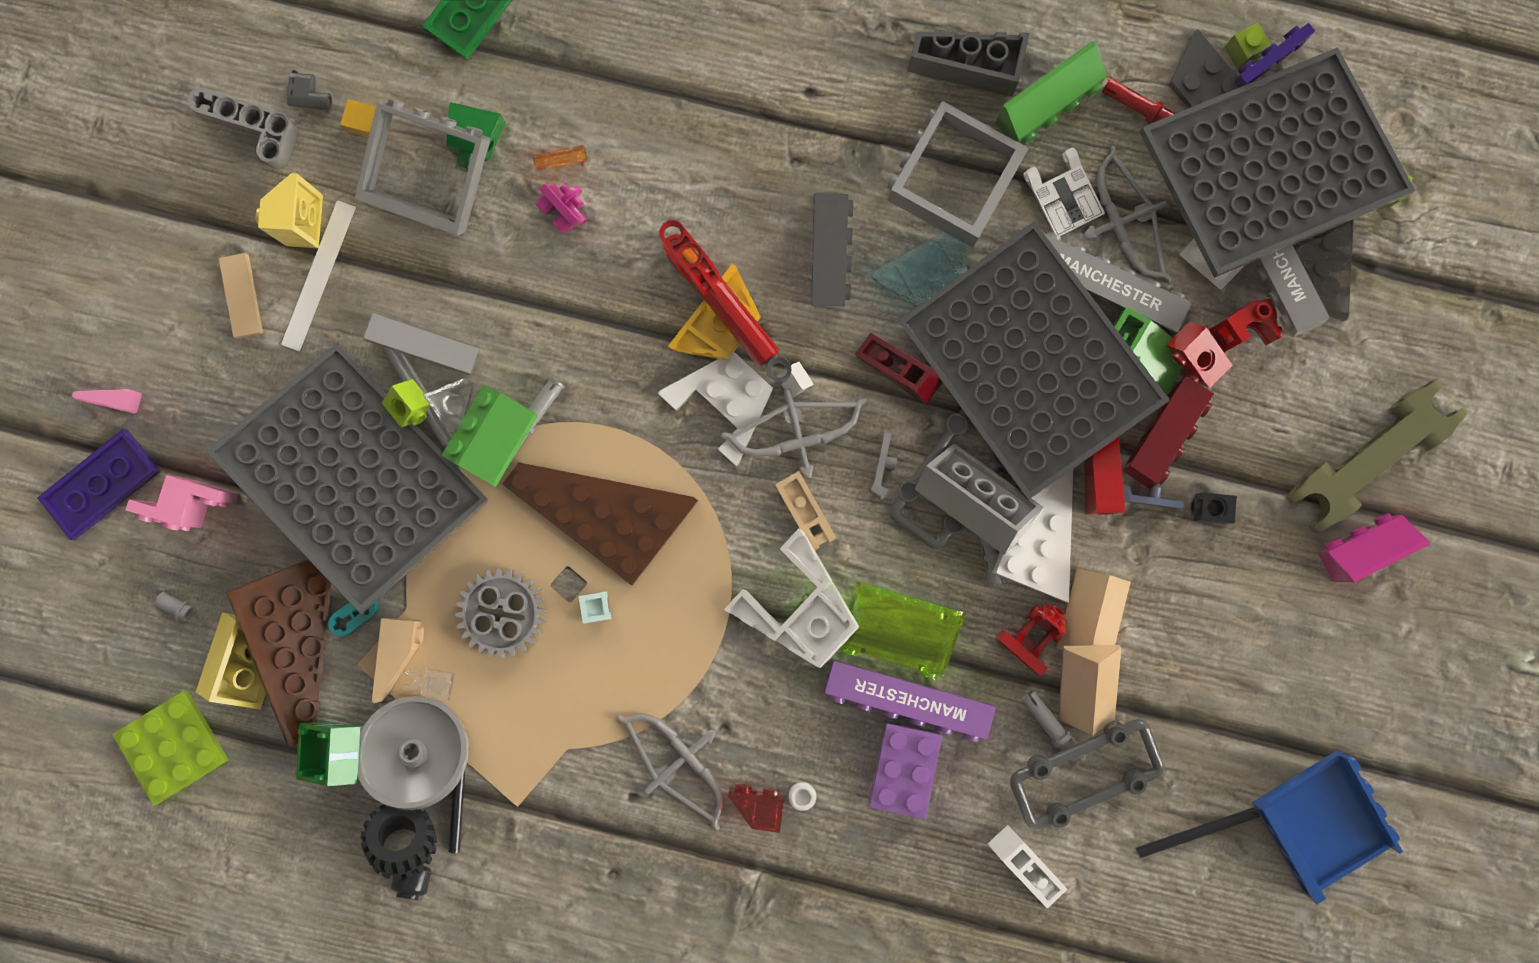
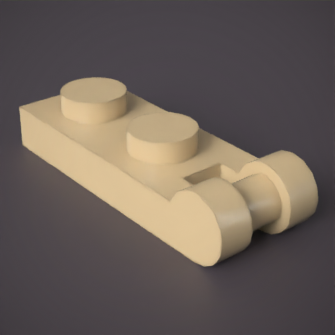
(805, 509)

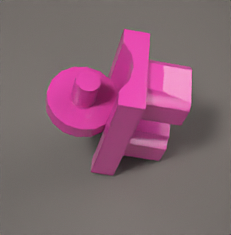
(566, 202)

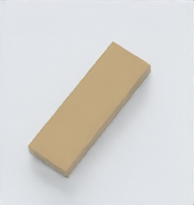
(241, 295)

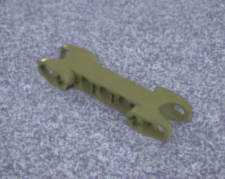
(1415, 424)

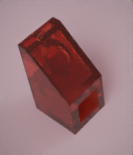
(758, 808)

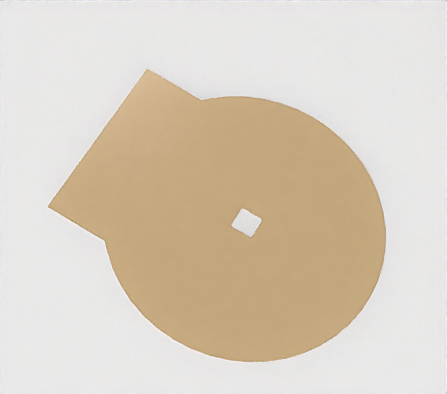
(576, 675)

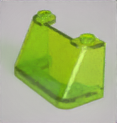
(902, 629)

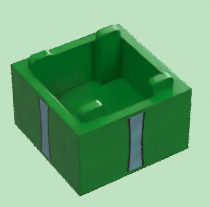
(328, 753)

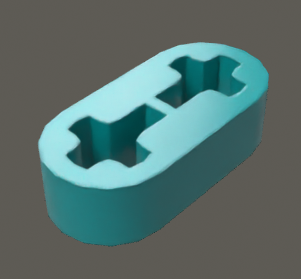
(356, 621)

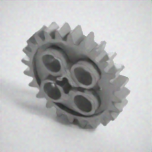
(495, 637)

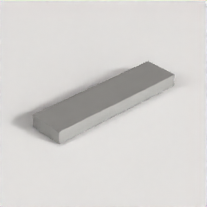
(421, 344)

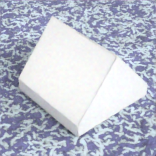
(798, 380)

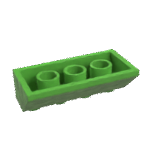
(1052, 95)

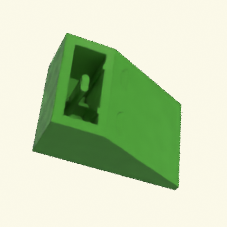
(1149, 345)

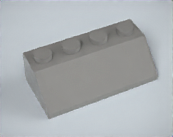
(978, 498)

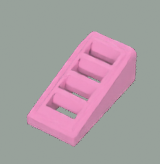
(122, 400)

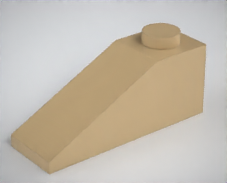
(396, 647)

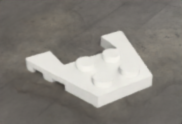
(732, 390)

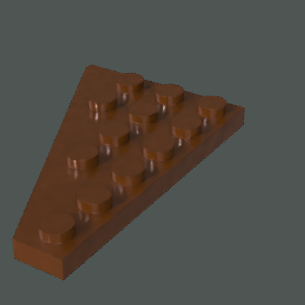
(608, 518)
(285, 634)

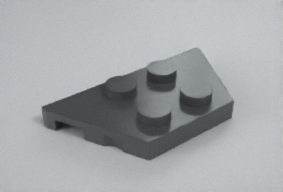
(1201, 73)

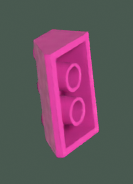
(1371, 548)

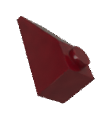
(899, 368)

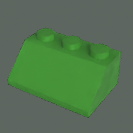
(489, 435)

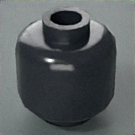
(414, 886)

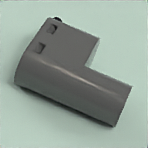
(302, 92)

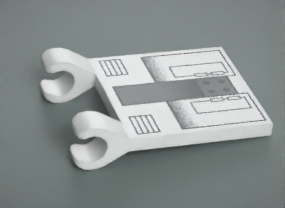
(1066, 199)

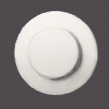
(802, 796)

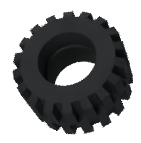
(405, 860)

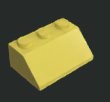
(292, 213)
(229, 669)

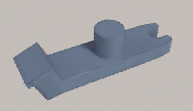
(1153, 499)

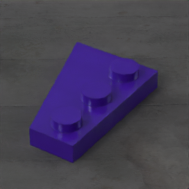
(1274, 54)

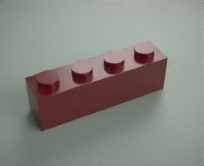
(1168, 432)

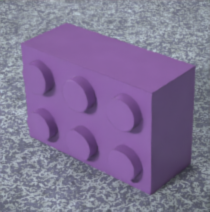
(904, 769)

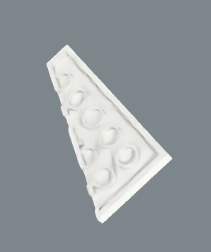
(1044, 551)

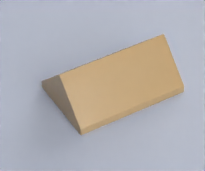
(1094, 609)
(1089, 686)

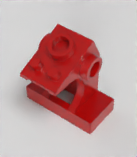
(1256, 315)
(1051, 620)

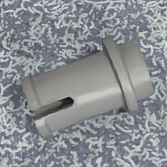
(174, 607)

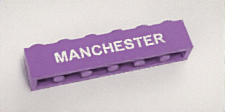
(909, 699)

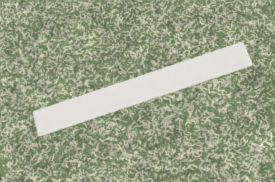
(318, 275)

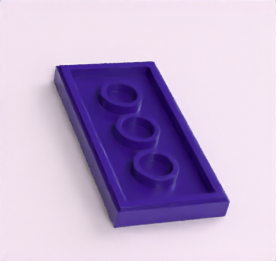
(98, 484)

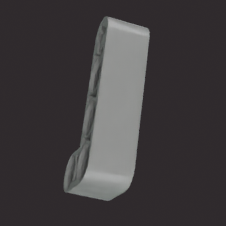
(242, 120)

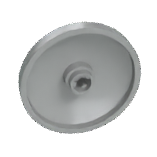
(412, 753)

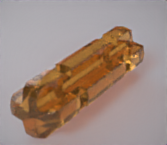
(560, 157)

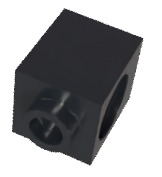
(1225, 508)

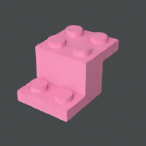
(182, 503)

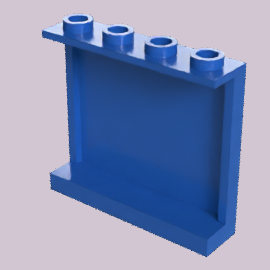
(1326, 823)

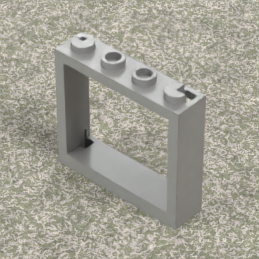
(373, 156)
(933, 214)

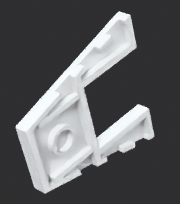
(818, 624)

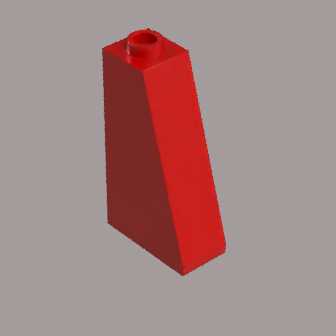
(1104, 481)

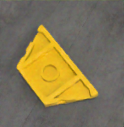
(705, 332)

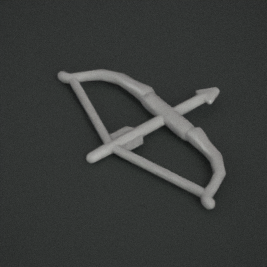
(1141, 213)
(793, 415)
(666, 774)

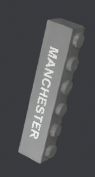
(1122, 289)
(1291, 291)

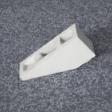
(1027, 866)

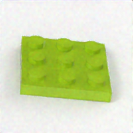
(170, 747)

